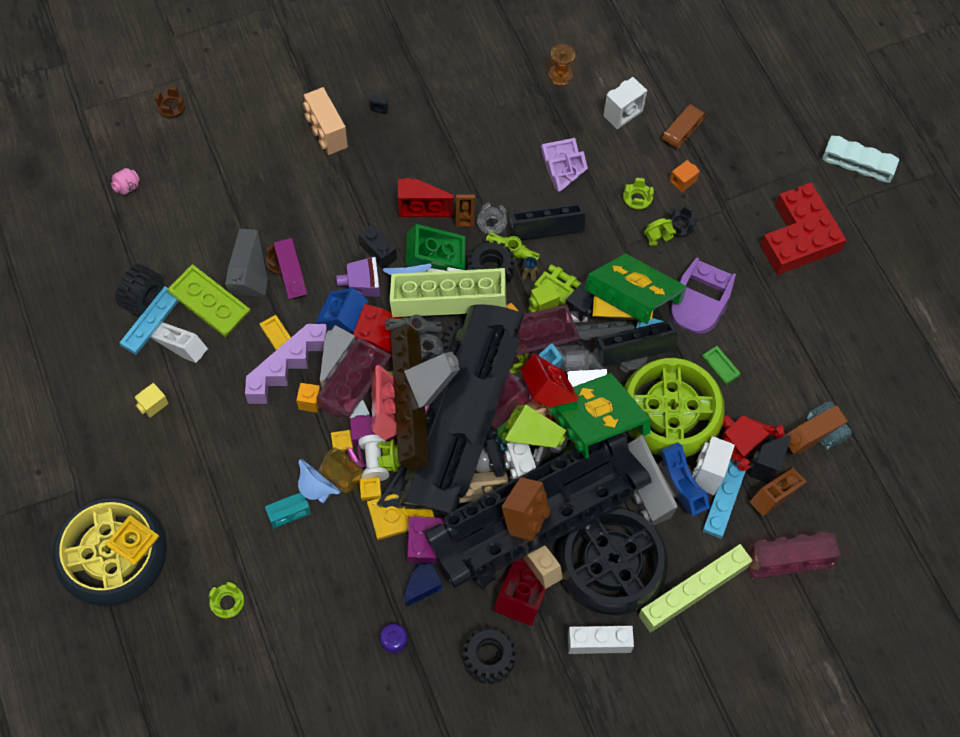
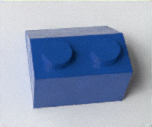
(342, 309)

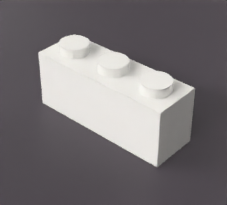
(600, 639)

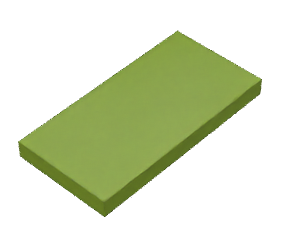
(208, 300)

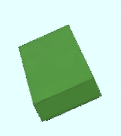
(720, 365)

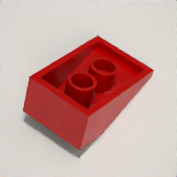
(423, 200)
(372, 327)

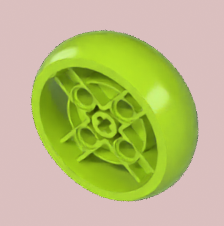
(707, 407)

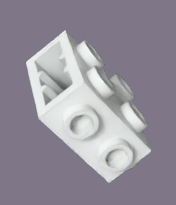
(518, 459)

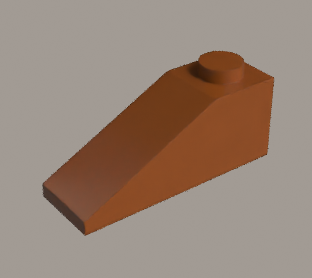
(465, 210)
(815, 430)
(777, 491)

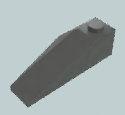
(247, 267)

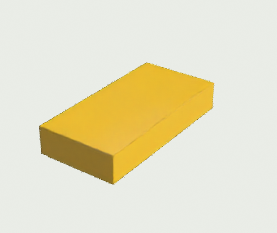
(275, 332)

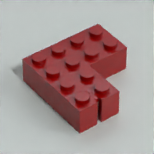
(809, 231)

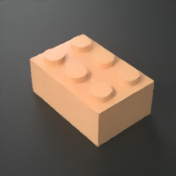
(325, 121)

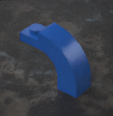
(682, 483)

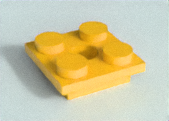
(132, 552)

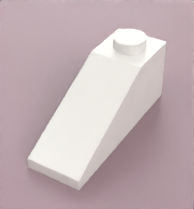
(180, 342)

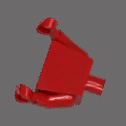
(747, 437)

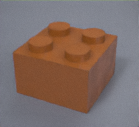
(526, 508)

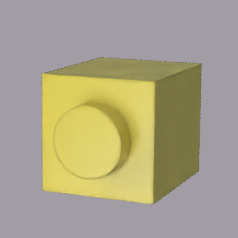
(150, 400)

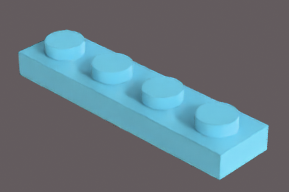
(149, 322)
(724, 501)

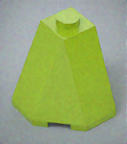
(532, 428)

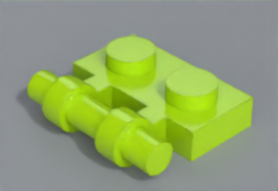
(563, 290)

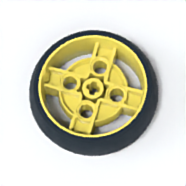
(72, 559)

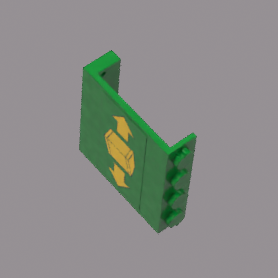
(634, 287)
(599, 413)

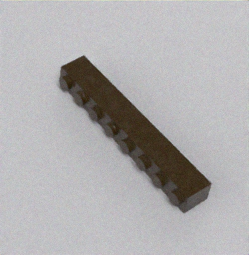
(409, 417)

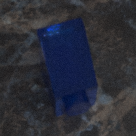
(422, 584)

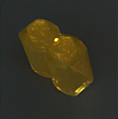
(340, 470)

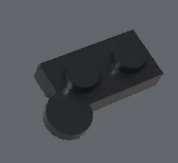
(493, 447)

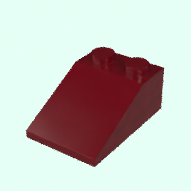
(520, 594)

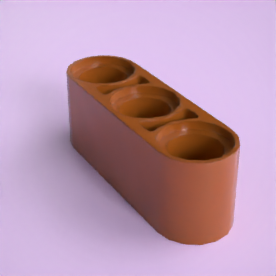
(683, 126)

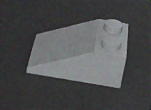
(336, 347)

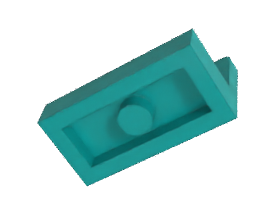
(287, 510)

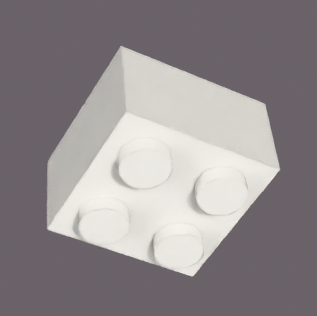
(624, 102)
(712, 464)

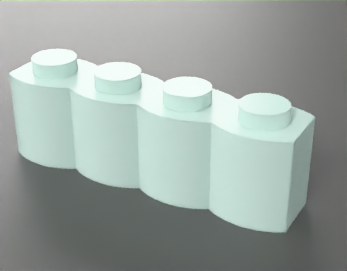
(860, 159)

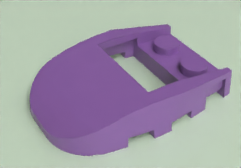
(697, 311)

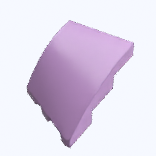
(563, 162)

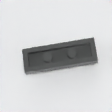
(601, 329)

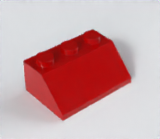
(547, 382)

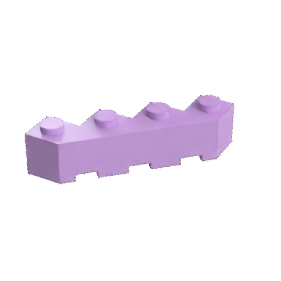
(289, 356)

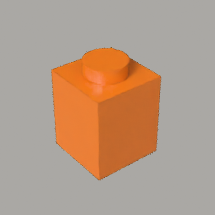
(684, 176)

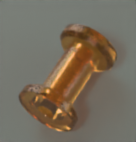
(562, 56)

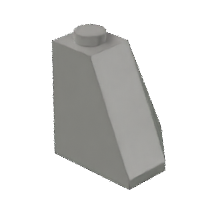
(432, 377)

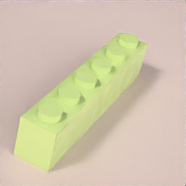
(695, 588)

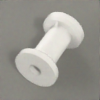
(372, 452)

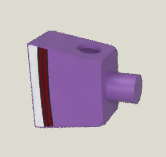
(362, 277)

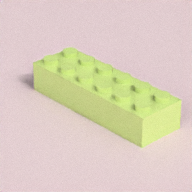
(446, 291)

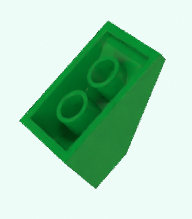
(434, 247)

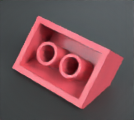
(383, 404)

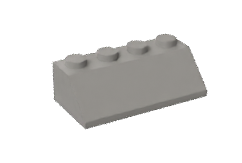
(654, 499)

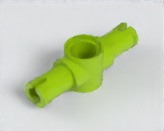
(520, 251)

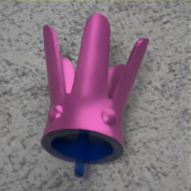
(352, 457)

